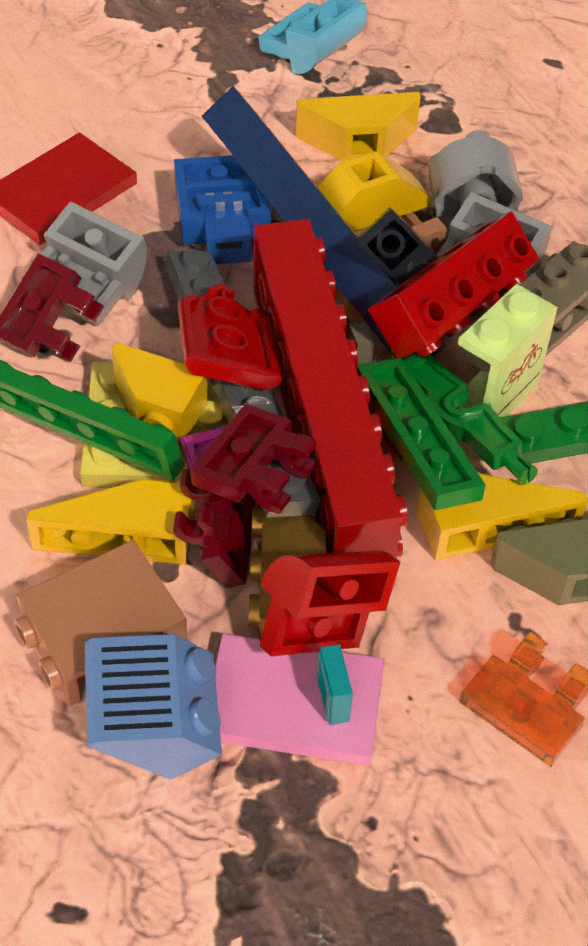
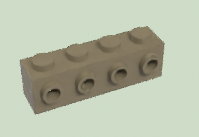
(561, 283)

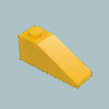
(504, 506)
(114, 517)

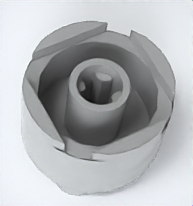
(475, 166)

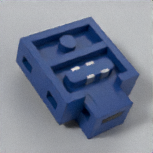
(219, 206)

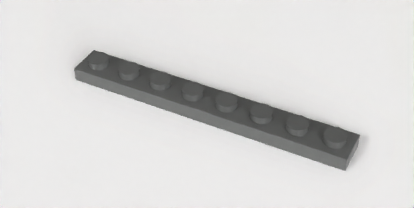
(195, 273)

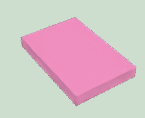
(279, 705)

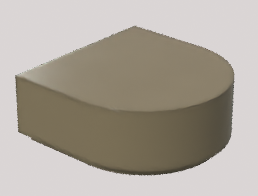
(364, 341)

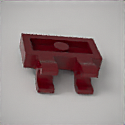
(38, 303)
(242, 452)
(221, 532)

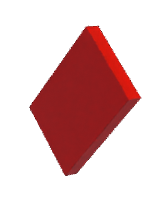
(68, 172)

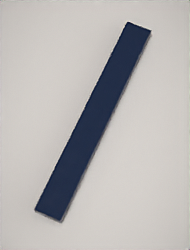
(299, 199)

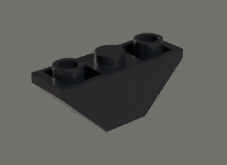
(397, 247)

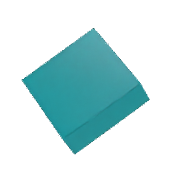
(334, 684)

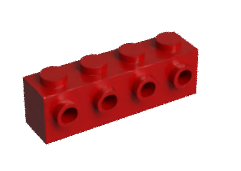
(454, 286)

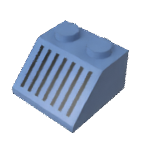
(152, 702)

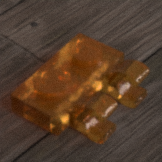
(523, 709)

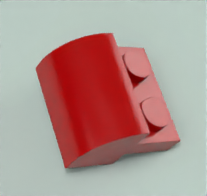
(324, 599)

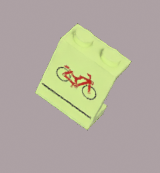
(515, 343)

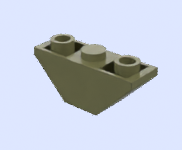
(546, 559)

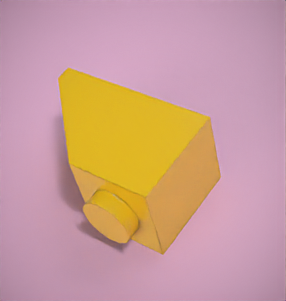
(159, 389)

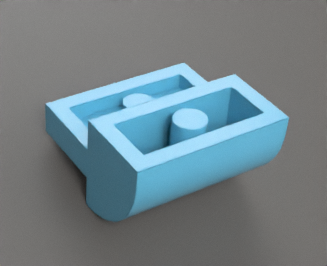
(314, 32)

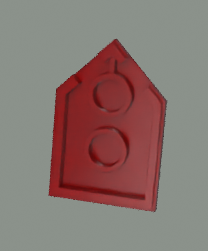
(228, 340)

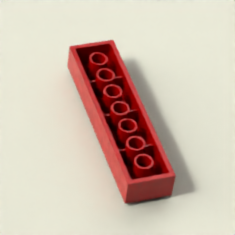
(325, 392)

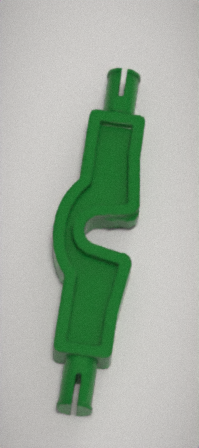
(474, 425)

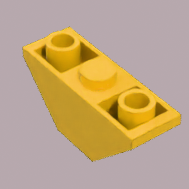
(358, 123)
(370, 185)

